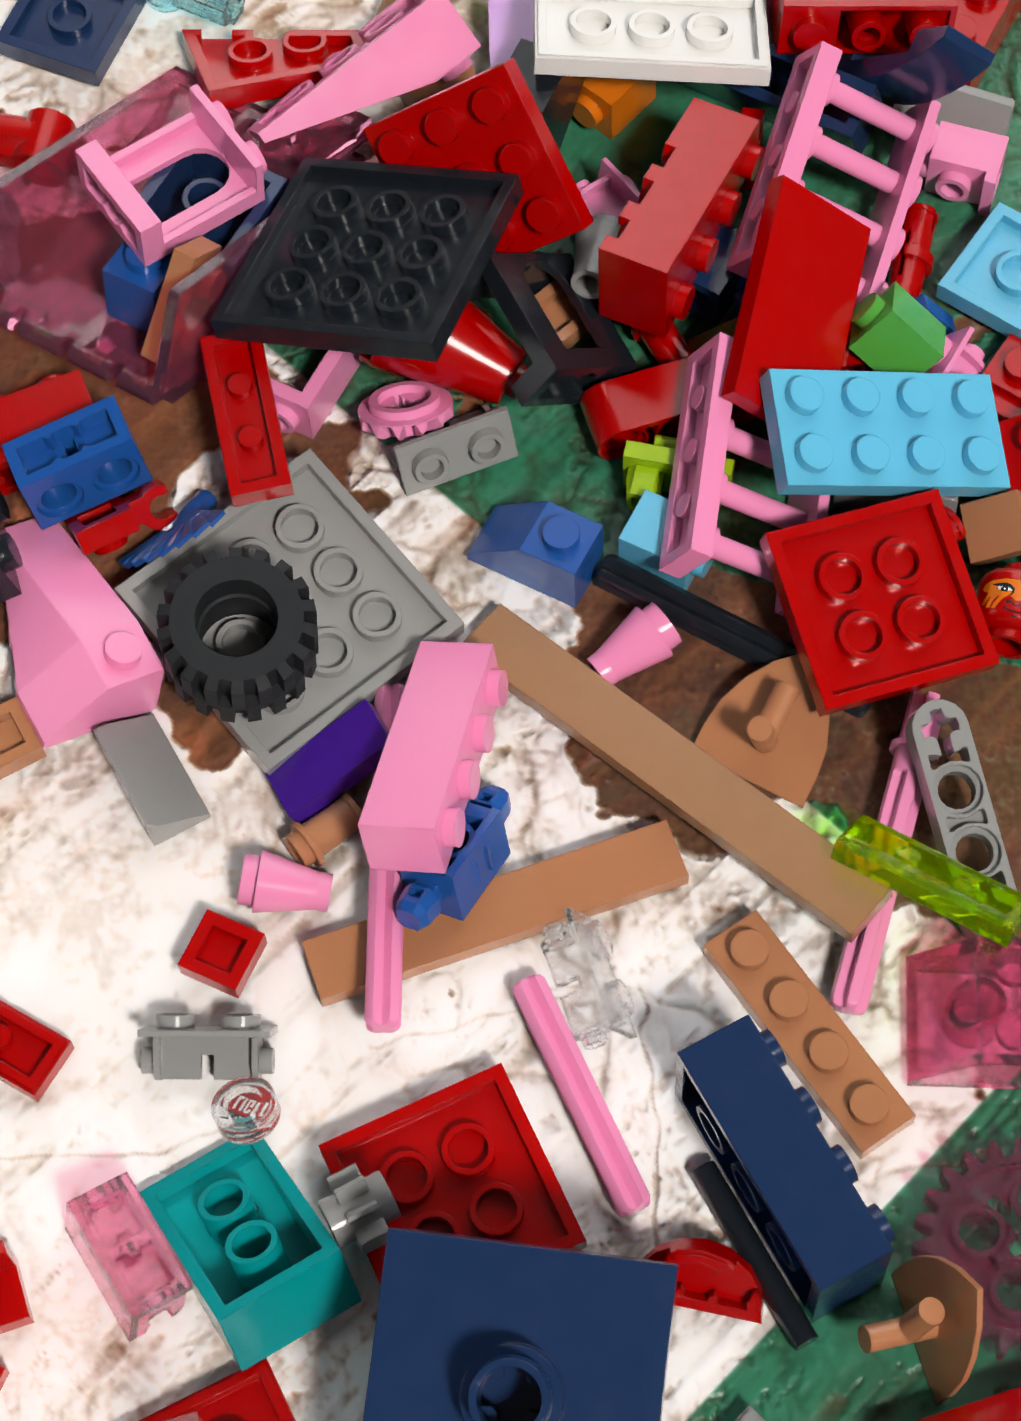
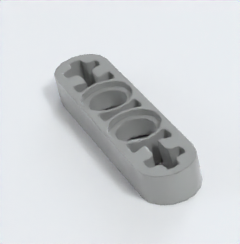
(952, 824)

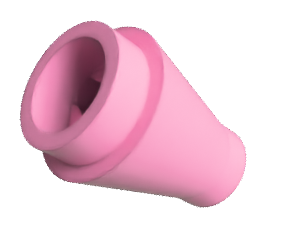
(636, 644)
(282, 885)

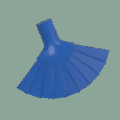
(189, 523)

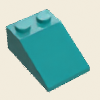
(251, 1249)

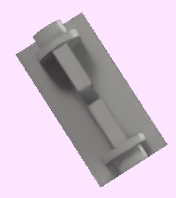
(456, 450)
(181, 1043)

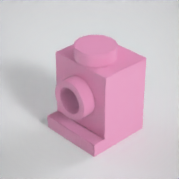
(965, 165)

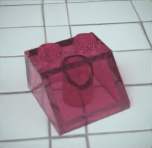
(964, 1015)

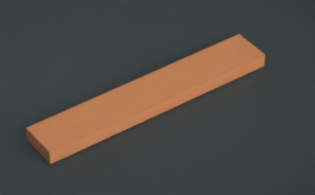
(512, 908)

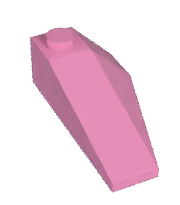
(400, 52)
(74, 641)

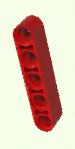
(650, 404)

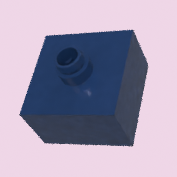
(517, 1332)

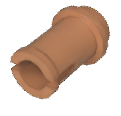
(323, 831)

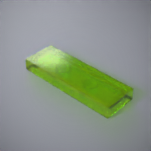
(931, 879)

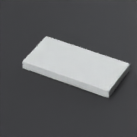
(653, 40)

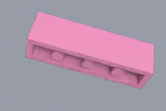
(433, 757)

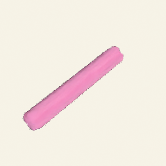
(581, 1096)

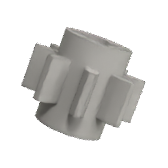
(359, 1208)

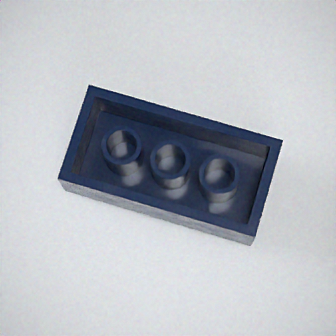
(783, 1167)

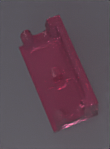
(126, 1254)

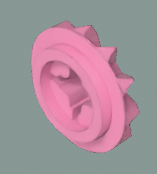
(405, 410)

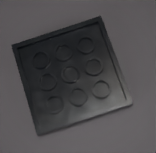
(368, 258)

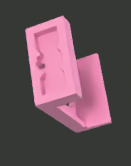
(201, 131)

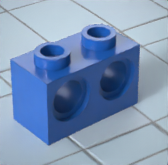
(77, 462)

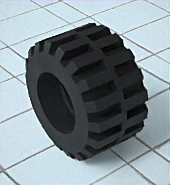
(234, 588)

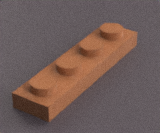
(810, 1033)

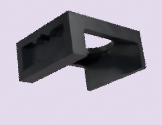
(556, 373)

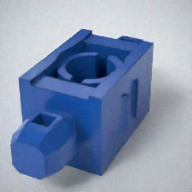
(469, 868)

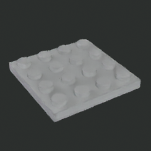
(365, 595)

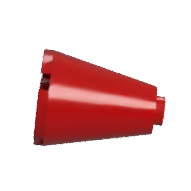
(475, 361)

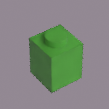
(896, 332)

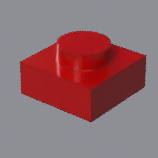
(222, 953)

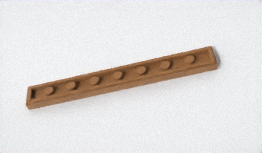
(681, 775)

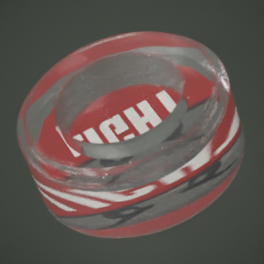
(246, 1110)

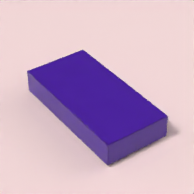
(330, 762)

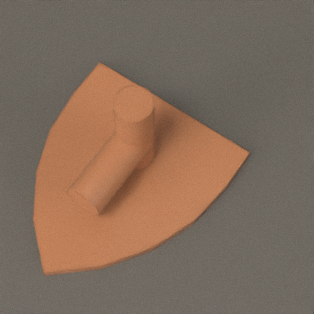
(770, 731)
(939, 1316)

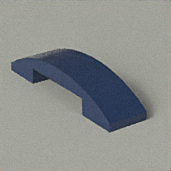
(933, 67)

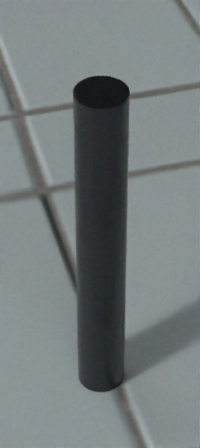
(751, 1248)

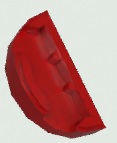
(713, 1278)

